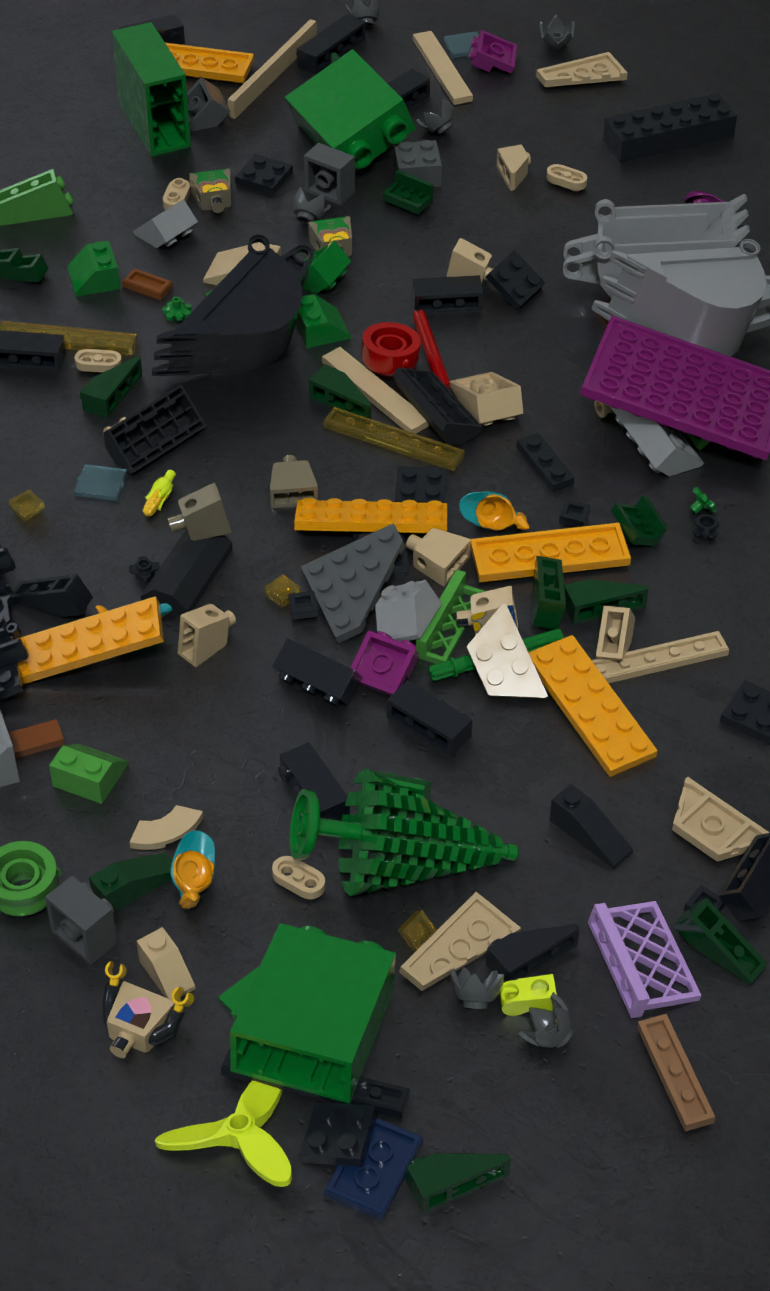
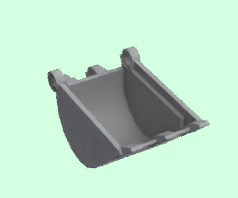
(654, 230)
(692, 294)

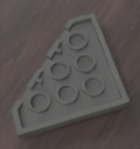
(351, 579)

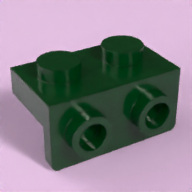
(409, 192)
(640, 522)

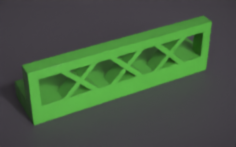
(443, 620)

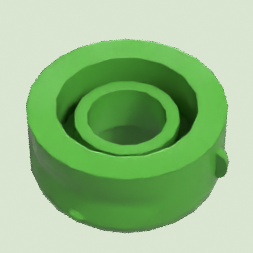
(26, 862)

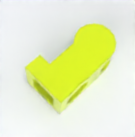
(527, 992)

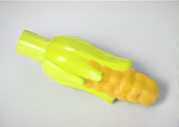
(159, 493)

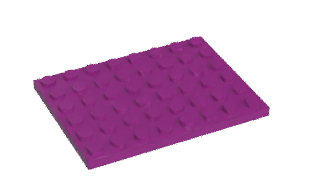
(682, 386)

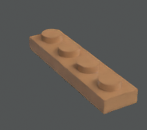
(675, 1072)

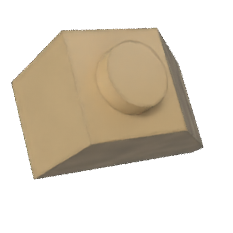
(513, 164)
(615, 633)
(164, 963)

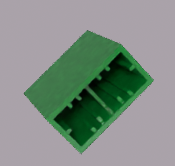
(151, 88)
(351, 110)
(313, 1012)

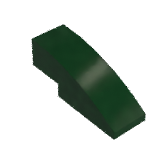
(21, 267)

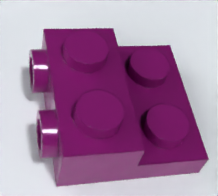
(492, 51)
(384, 662)

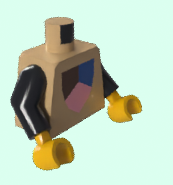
(139, 1016)

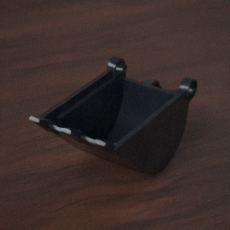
(243, 319)

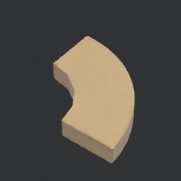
(159, 832)

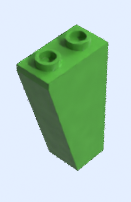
(35, 199)

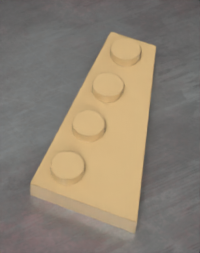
(582, 71)
(458, 942)

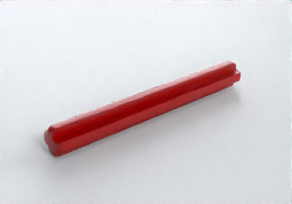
(430, 346)

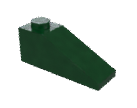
(109, 388)
(337, 390)
(548, 593)
(588, 597)
(131, 879)
(718, 940)
(452, 1175)

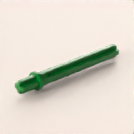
(455, 666)

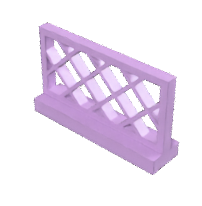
(620, 957)

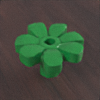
(176, 309)
(702, 502)

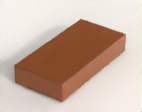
(147, 284)
(36, 738)

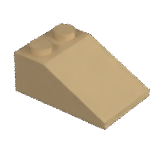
(228, 259)
(489, 397)

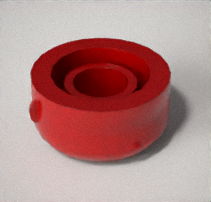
(389, 347)

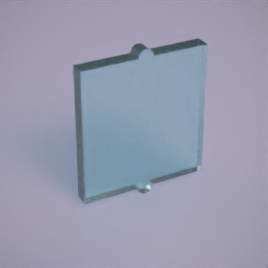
(460, 43)
(100, 482)

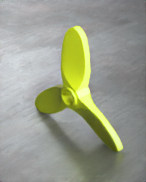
(240, 1131)

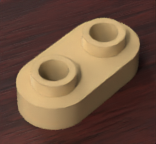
(566, 177)
(175, 192)
(97, 360)
(300, 879)

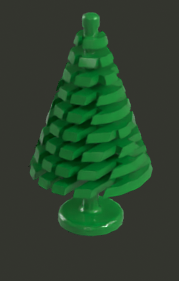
(394, 836)

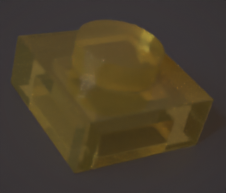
(26, 504)
(280, 588)
(417, 930)

